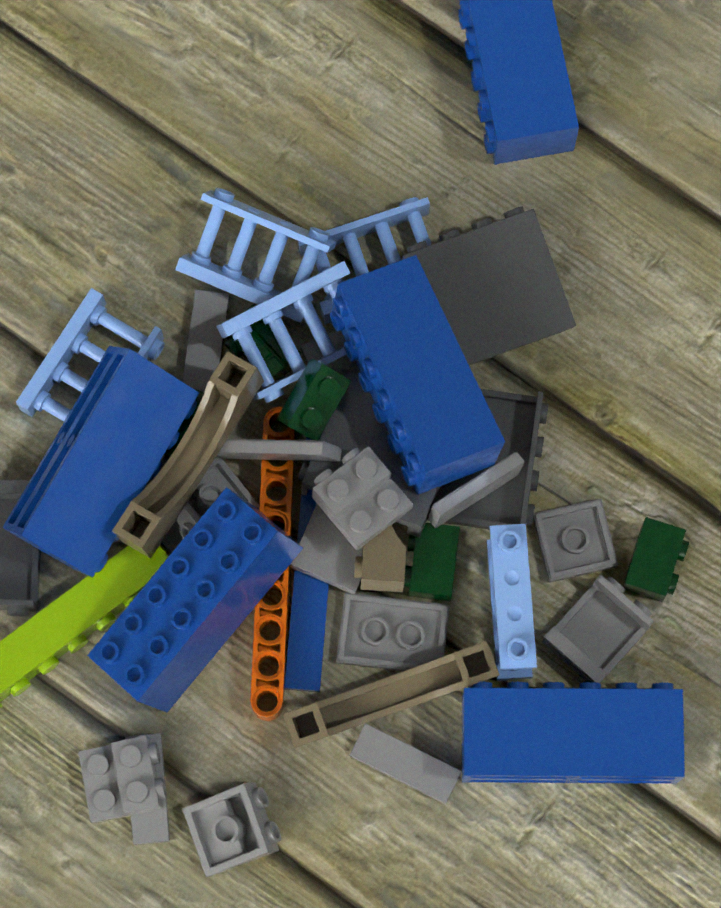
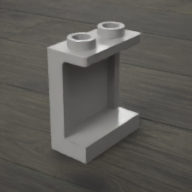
(599, 630)

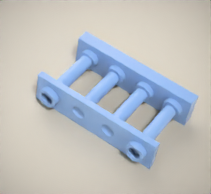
(408, 210)
(230, 275)
(271, 314)
(74, 340)
(511, 602)

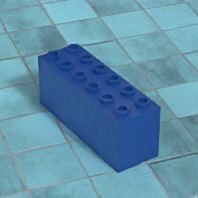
(519, 78)
(416, 375)
(101, 459)
(195, 601)
(572, 734)

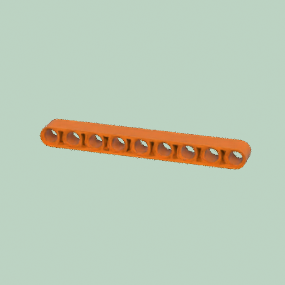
(273, 614)

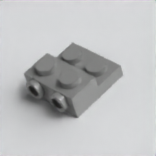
(210, 487)
(360, 497)
(122, 779)
(232, 828)

